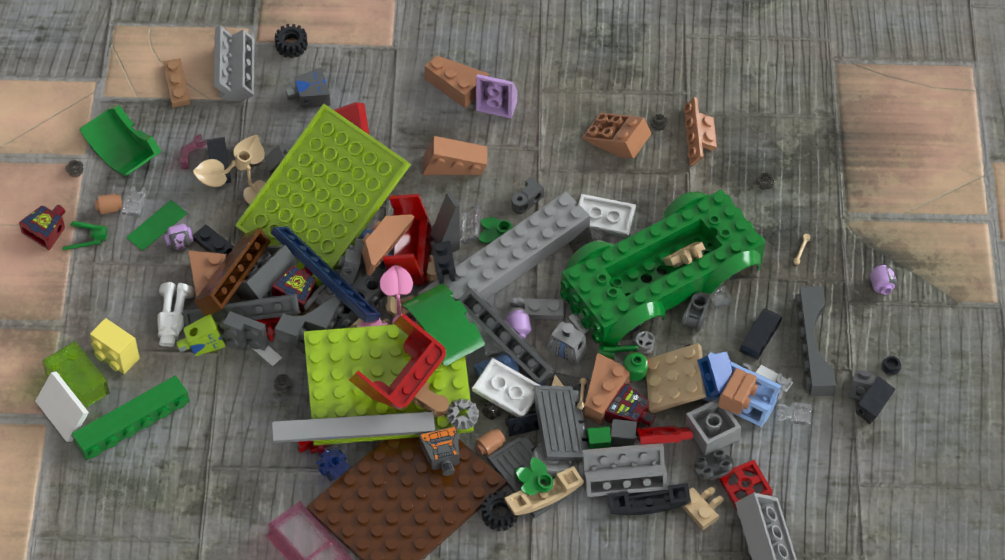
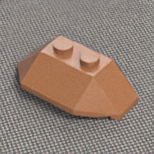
(383, 239)

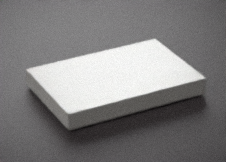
(608, 215)
(506, 388)
(61, 406)

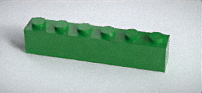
(130, 418)

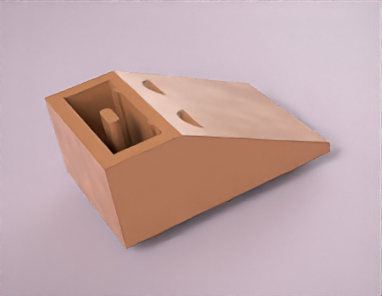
(618, 134)

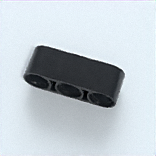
(218, 151)
(760, 334)

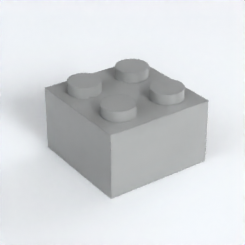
(712, 427)

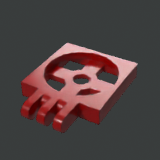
(663, 434)
(752, 467)

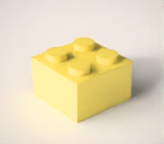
(114, 346)

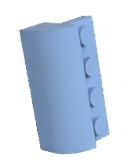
(763, 401)

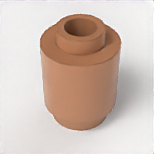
(108, 203)
(490, 442)

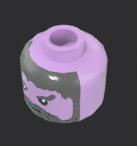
(179, 237)
(883, 279)

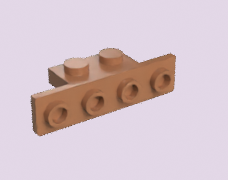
(699, 131)

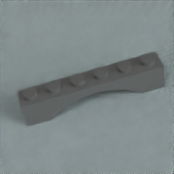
(820, 374)

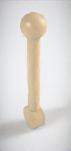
(806, 237)
(583, 381)

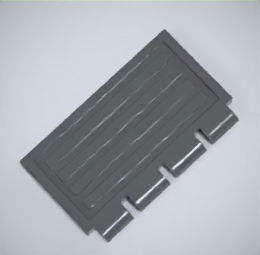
(560, 423)
(513, 456)

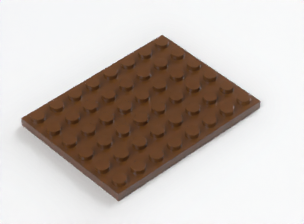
(400, 506)

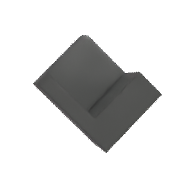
(623, 433)

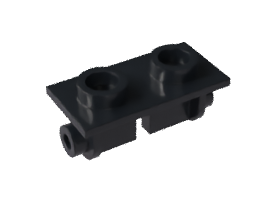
(522, 424)

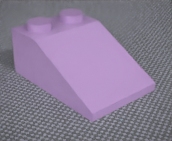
(495, 96)

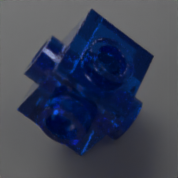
(332, 463)

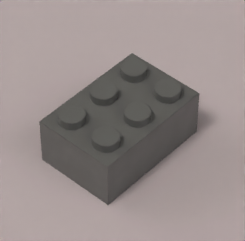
(267, 270)

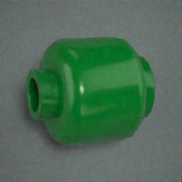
(637, 365)

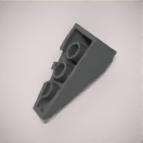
(447, 224)

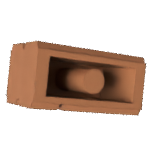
(737, 391)

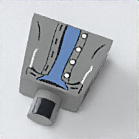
(568, 343)

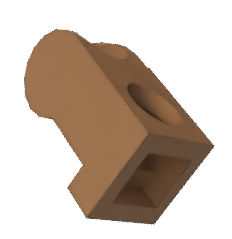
(431, 402)

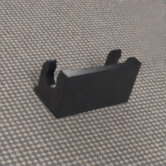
(875, 400)

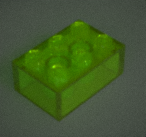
(77, 373)

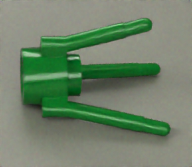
(98, 232)
(609, 352)

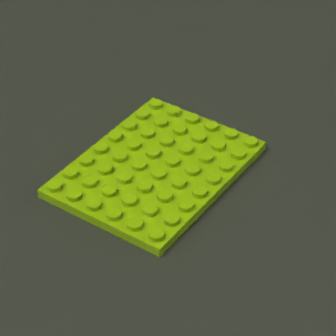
(326, 187)
(380, 356)

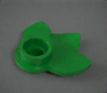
(493, 229)
(532, 476)

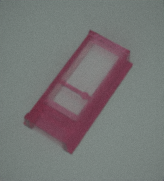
(302, 537)

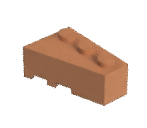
(453, 79)
(454, 158)
(204, 267)
(604, 385)

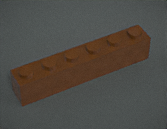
(232, 272)

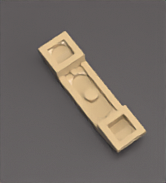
(563, 485)

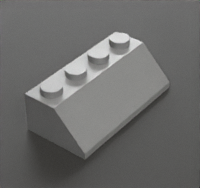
(765, 528)

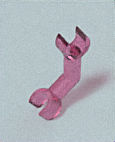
(191, 146)

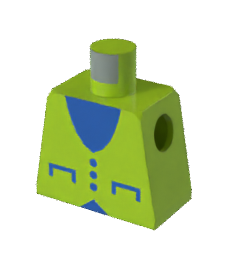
(201, 337)

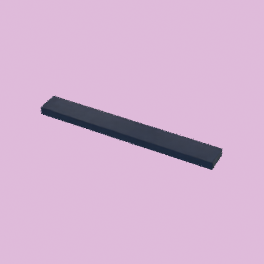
(326, 274)

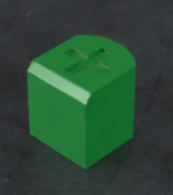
(599, 437)

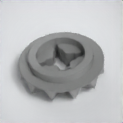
(462, 422)

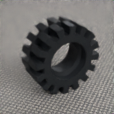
(291, 48)
(493, 520)

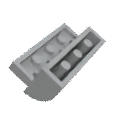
(234, 64)
(624, 469)

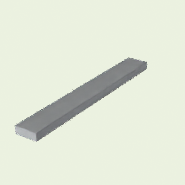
(352, 427)

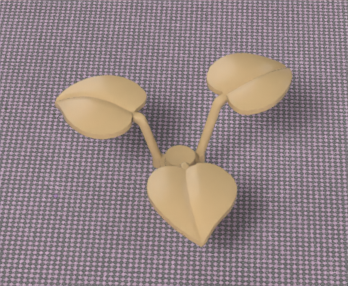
(246, 153)

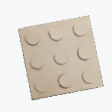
(675, 378)

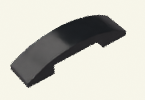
(649, 502)

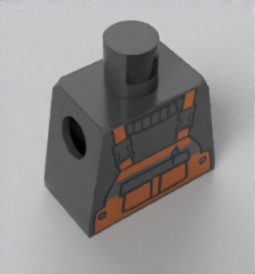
(441, 449)

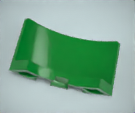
(118, 142)
(445, 322)

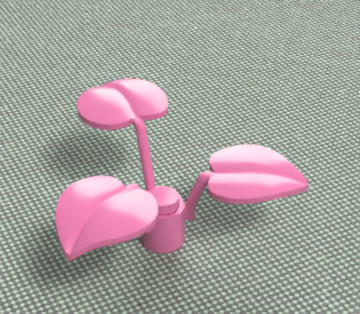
(393, 282)

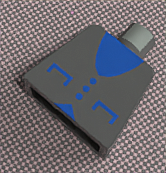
(310, 89)

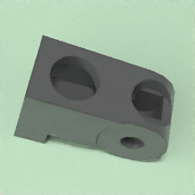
(527, 197)

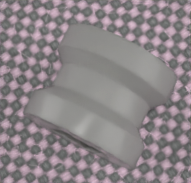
(645, 338)

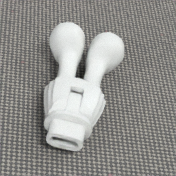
(170, 322)

